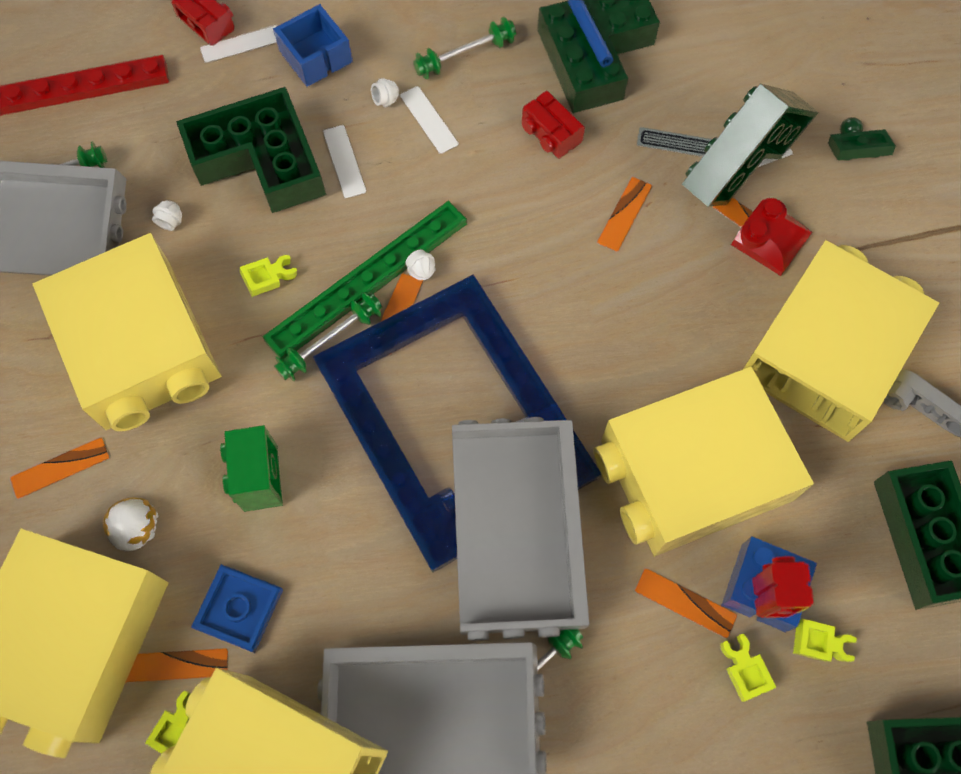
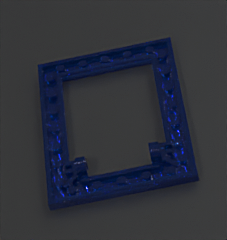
(426, 516)

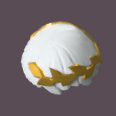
(130, 523)

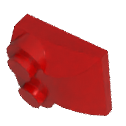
(771, 236)

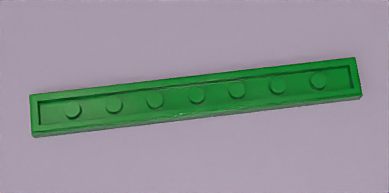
(367, 278)

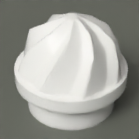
(384, 92)
(167, 215)
(420, 265)

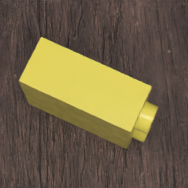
(126, 334)
(841, 340)
(700, 462)
(68, 638)
(254, 729)

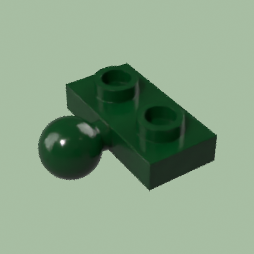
(856, 143)

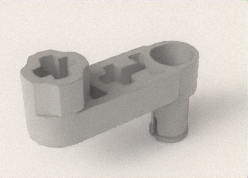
(915, 391)

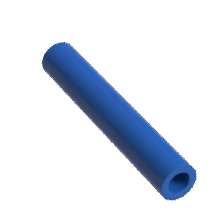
(591, 32)

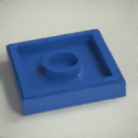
(237, 608)

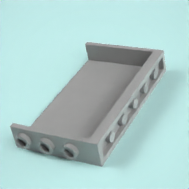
(57, 215)
(518, 529)
(441, 705)

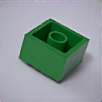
(252, 468)

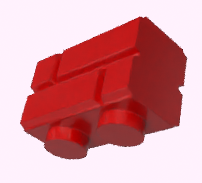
(205, 18)
(552, 124)
(782, 588)

